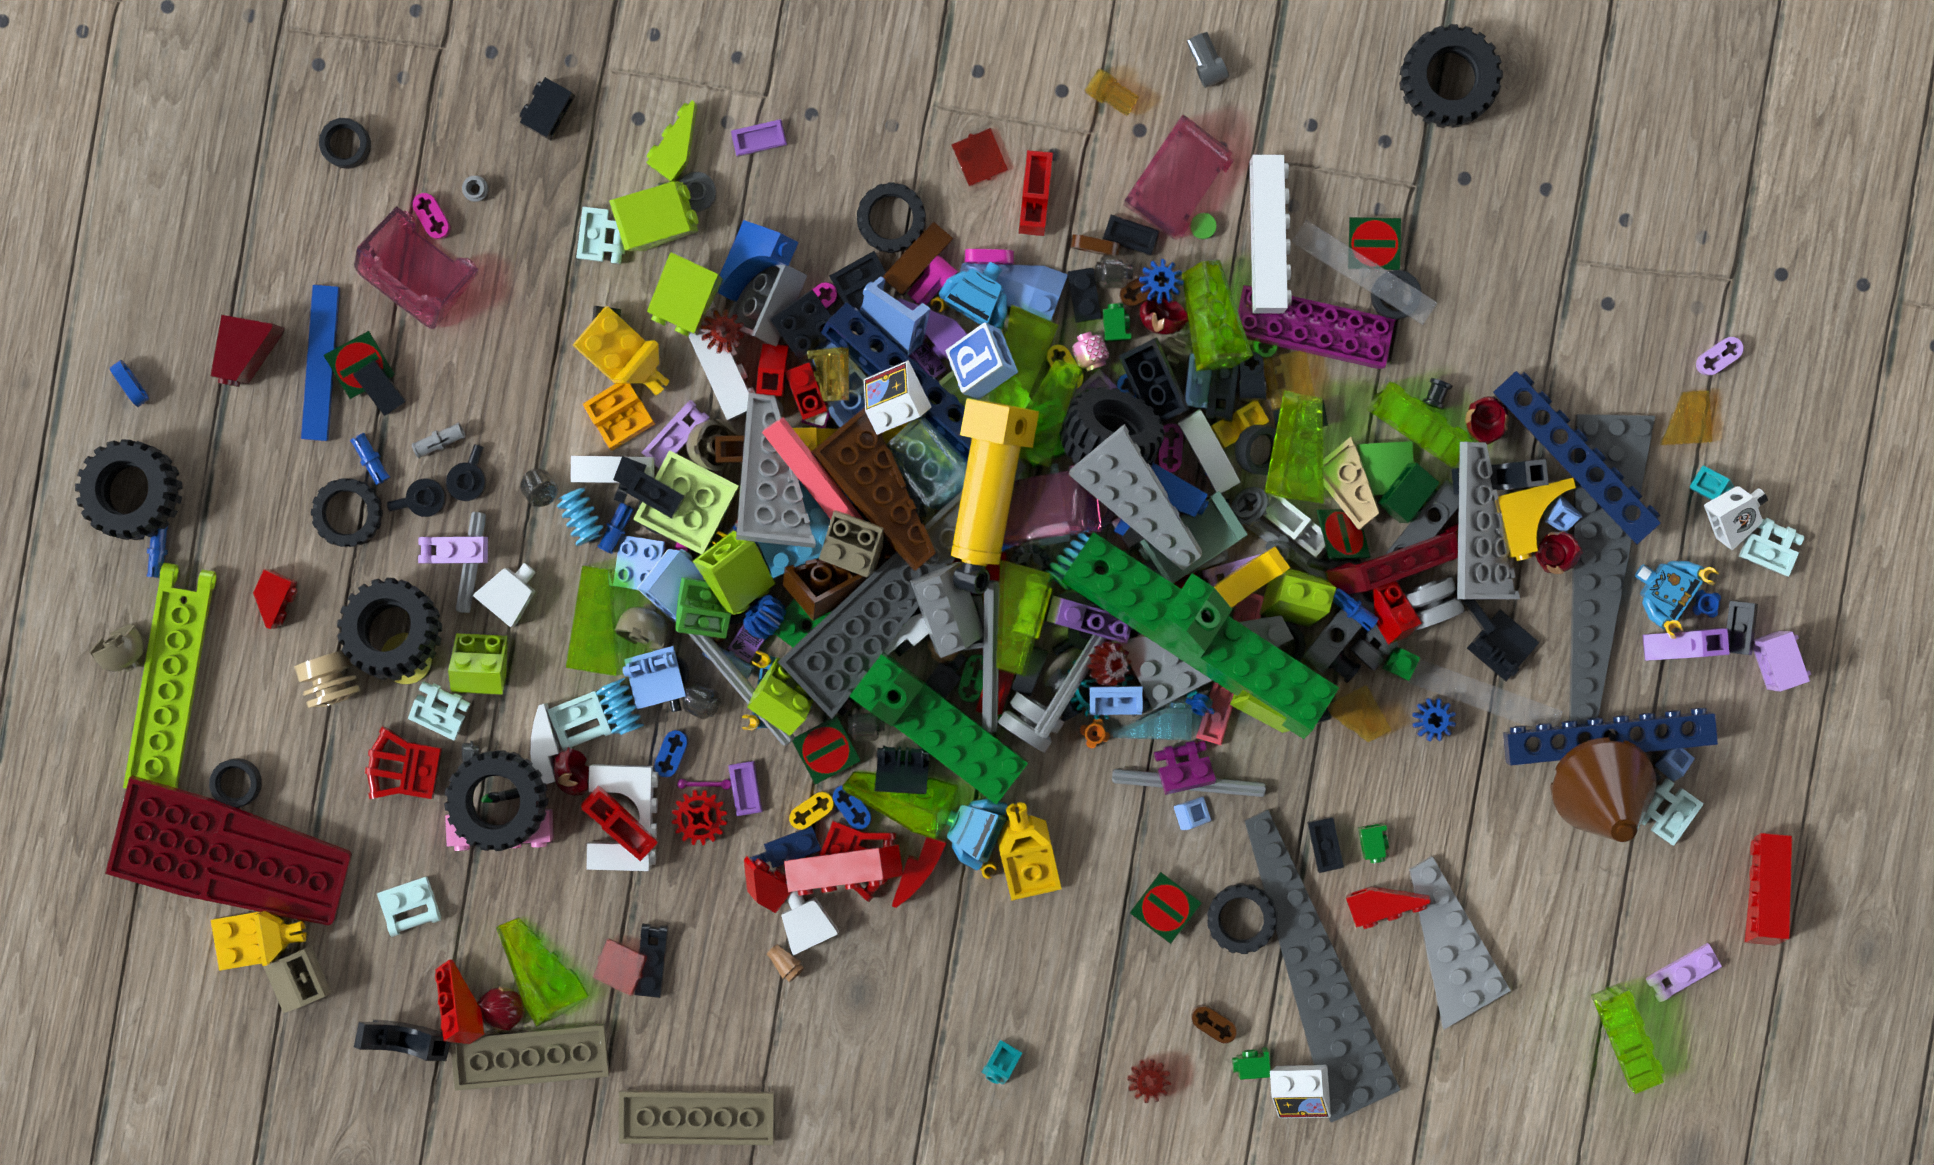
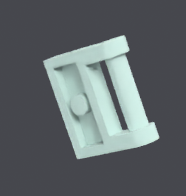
(576, 713)
(405, 898)

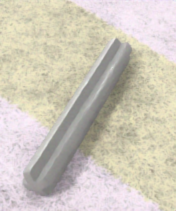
(469, 570)

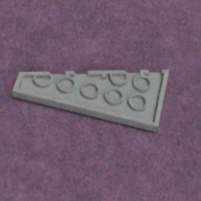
(769, 490)
(1133, 492)
(1481, 531)
(1168, 677)
(1457, 958)

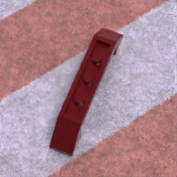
(1396, 564)

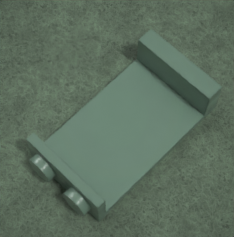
(1213, 531)

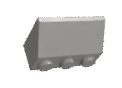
(764, 298)
(947, 611)

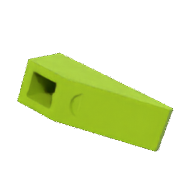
(674, 151)

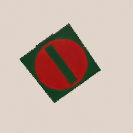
(1377, 240)
(353, 356)
(1341, 536)
(825, 750)
(1165, 907)

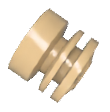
(327, 679)

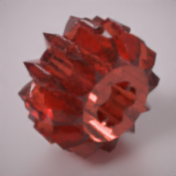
(729, 339)
(1109, 663)
(1144, 1088)

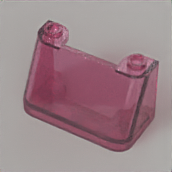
(1178, 177)
(412, 269)
(1050, 508)

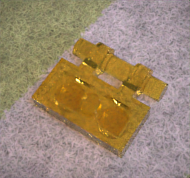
(1295, 374)

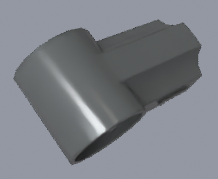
(1209, 66)

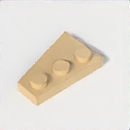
(1349, 484)

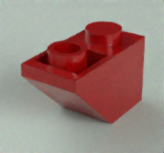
(772, 370)
(806, 391)
(272, 597)
(1394, 612)
(764, 885)

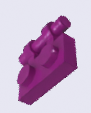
(1187, 774)

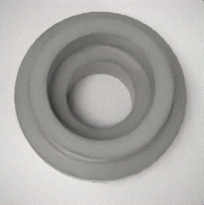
(467, 185)

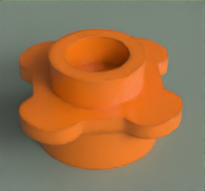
(1092, 740)

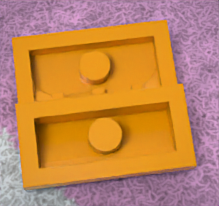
(618, 414)

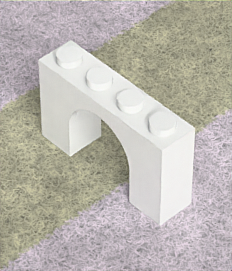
(637, 784)

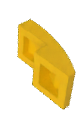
(1249, 415)

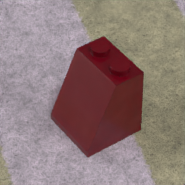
(242, 348)

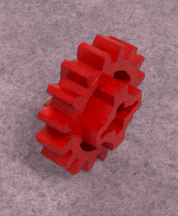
(709, 824)

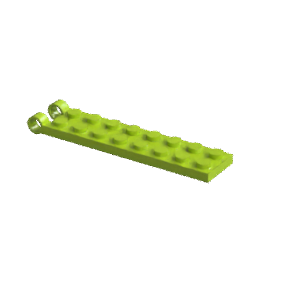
(169, 678)

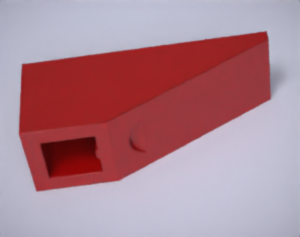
(1379, 903)
(458, 1008)

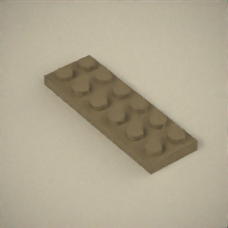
(531, 1057)
(696, 1117)

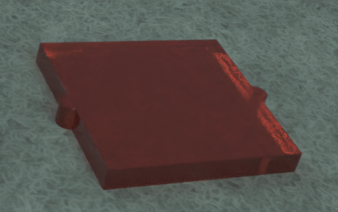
(979, 157)
(619, 967)

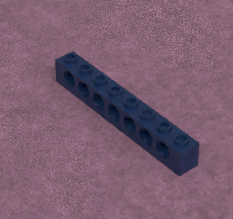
(839, 332)
(1508, 394)
(1702, 734)

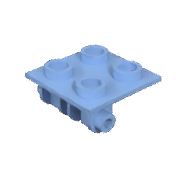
(635, 560)
(654, 677)

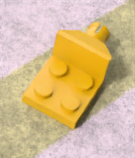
(621, 352)
(1027, 854)
(253, 938)

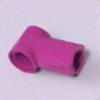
(932, 280)

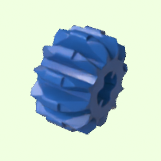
(1169, 277)
(764, 617)
(1429, 727)

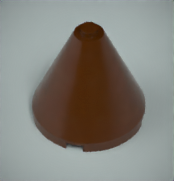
(1604, 788)

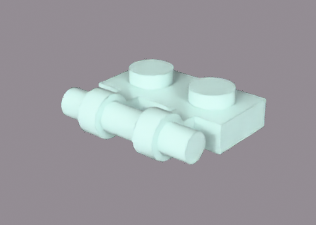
(593, 236)
(1768, 553)
(436, 716)
(1676, 816)

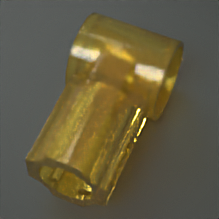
(1105, 89)

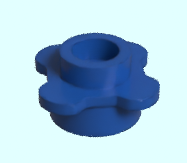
(1711, 609)
(1201, 704)

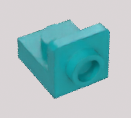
(1710, 483)
(1001, 1063)

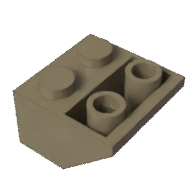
(852, 544)
(297, 979)

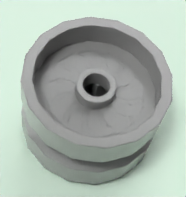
(1431, 604)
(1025, 724)

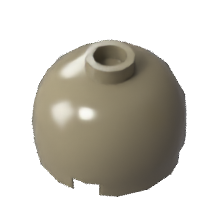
(702, 443)
(643, 626)
(119, 650)

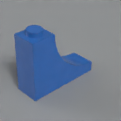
(751, 253)
(1181, 494)

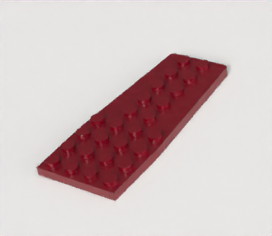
(224, 855)

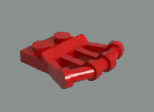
(418, 772)
(845, 839)

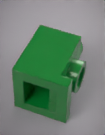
(1115, 323)
(1401, 663)
(1373, 842)
(1252, 1064)

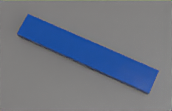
(318, 372)

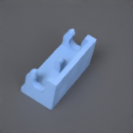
(1196, 385)
(1115, 700)

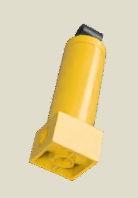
(988, 486)

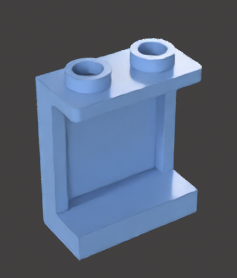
(893, 318)

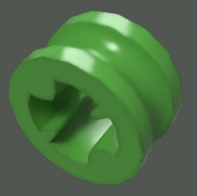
(1270, 352)

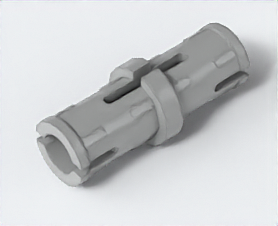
(438, 440)

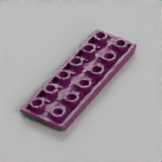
(1320, 330)

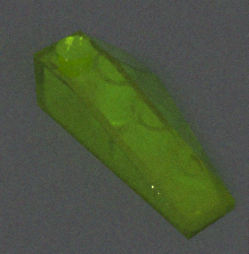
(919, 813)
(540, 978)

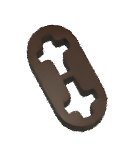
(1095, 245)
(1141, 297)
(1210, 1029)

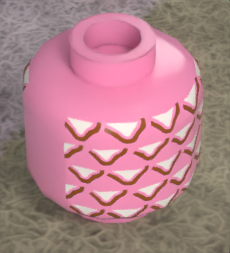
(1090, 351)

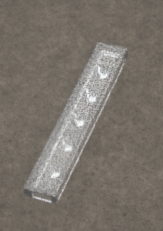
(1364, 272)
(1483, 695)

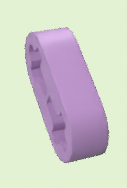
(1716, 351)

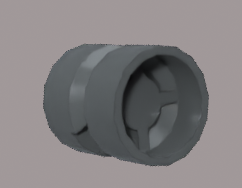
(1367, 653)

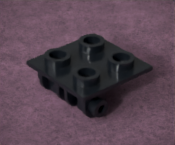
(802, 323)
(1505, 647)
(902, 770)

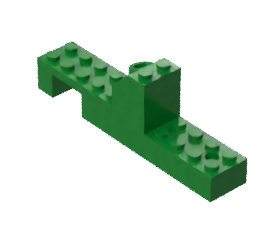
(1198, 631)
(925, 717)

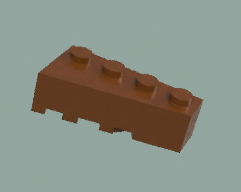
(823, 586)

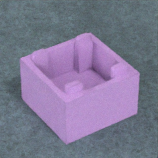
(1780, 661)

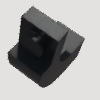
(1513, 475)
(402, 1038)

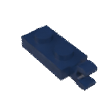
(790, 847)

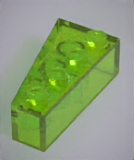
(1213, 318)
(1028, 343)
(1052, 402)
(1418, 423)
(1298, 450)
(1020, 611)
(593, 632)
(1628, 1037)

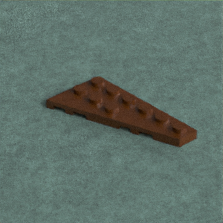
(872, 480)

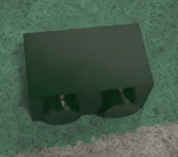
(1409, 493)

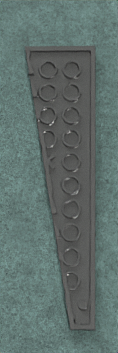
(1606, 549)
(855, 634)
(1325, 999)

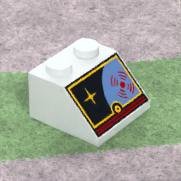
(894, 397)
(1301, 1091)

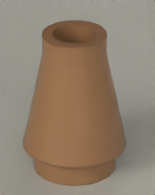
(785, 963)

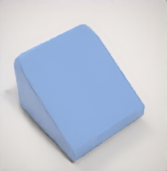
(1561, 514)
(1674, 763)
(1192, 813)

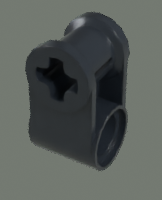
(1252, 383)

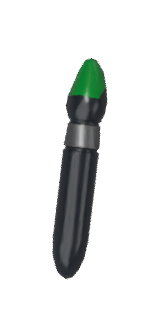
(495, 797)

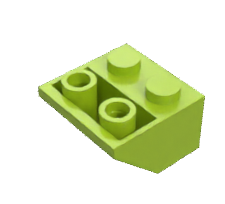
(478, 663)
(780, 700)

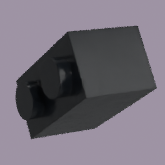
(546, 108)

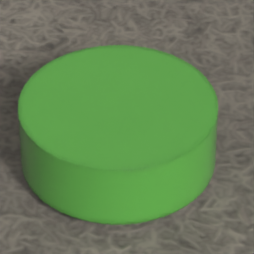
(1203, 226)

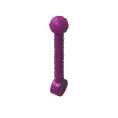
(725, 784)

